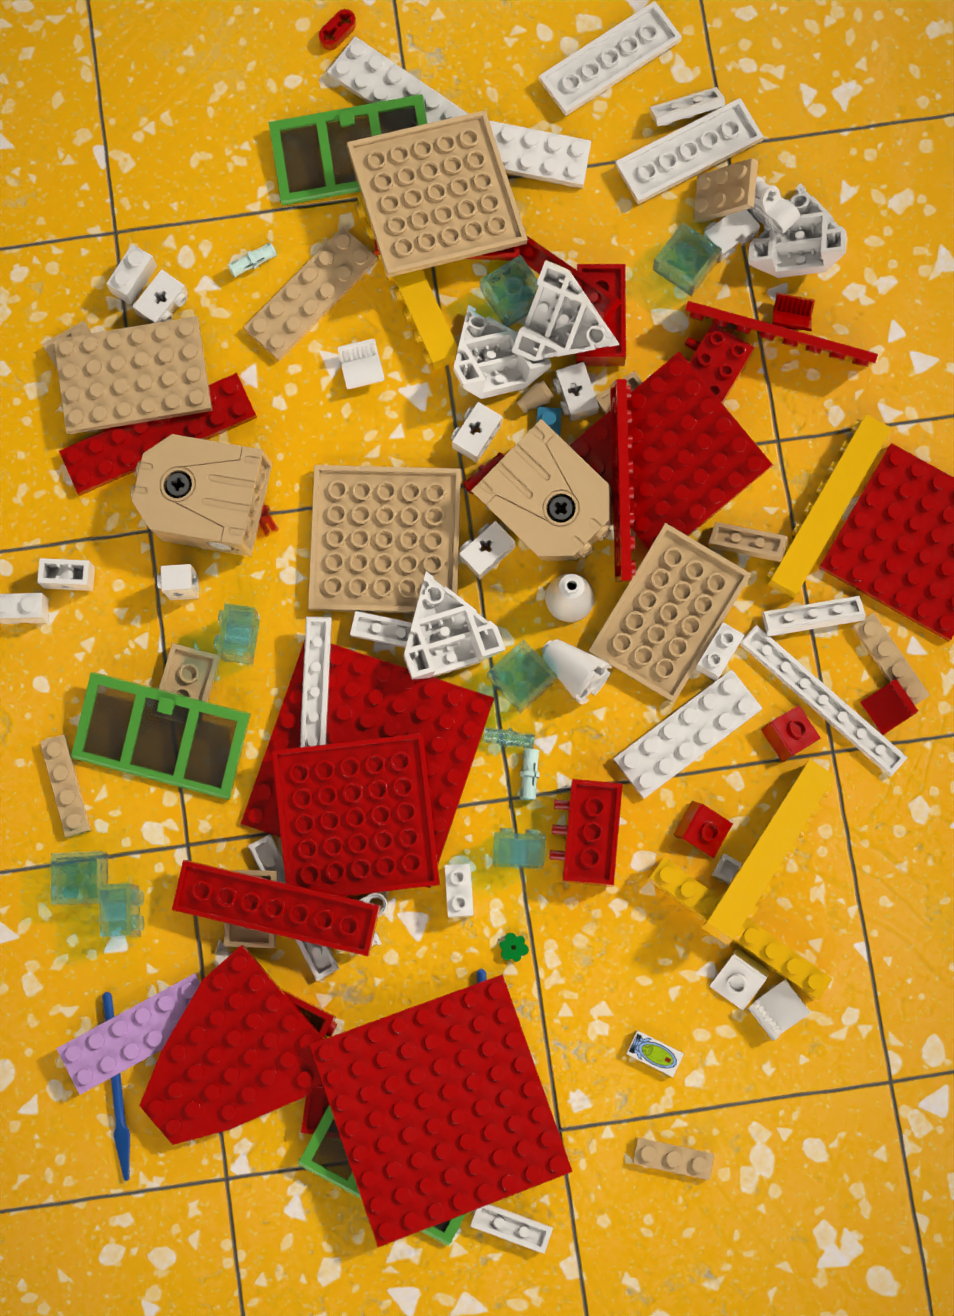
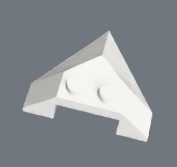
(806, 247)
(561, 319)
(487, 361)
(447, 633)

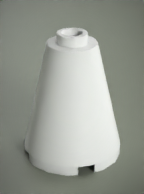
(569, 597)
(576, 669)

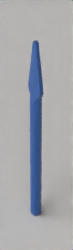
(121, 1133)

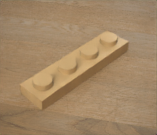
(889, 657)
(65, 786)

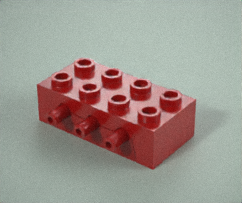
(613, 279)
(719, 359)
(589, 832)

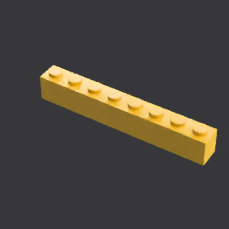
(420, 308)
(829, 506)
(768, 853)
(754, 939)

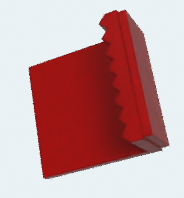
(793, 312)
(889, 706)
(790, 733)
(703, 828)

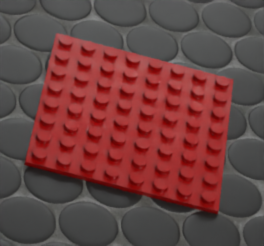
(382, 701)
(440, 1109)

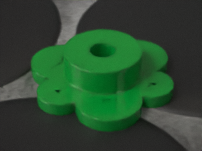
(521, 948)

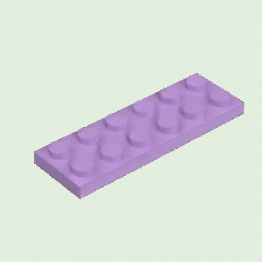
(126, 1037)

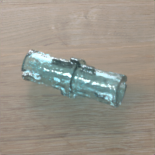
(508, 738)

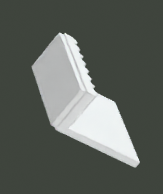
(360, 363)
(740, 979)
(779, 1009)

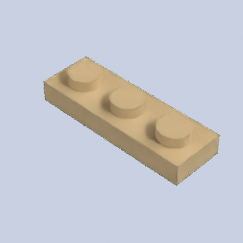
(748, 541)
(673, 1158)

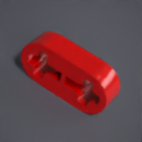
(337, 29)

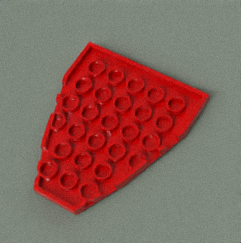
(231, 1055)

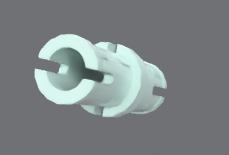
(252, 259)
(529, 774)

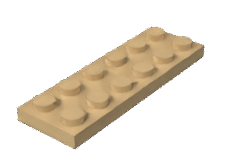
(310, 294)

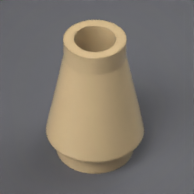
(537, 396)

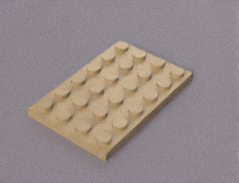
(132, 375)
(669, 612)

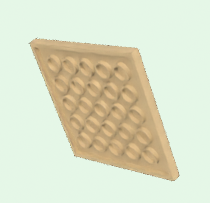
(436, 193)
(380, 535)

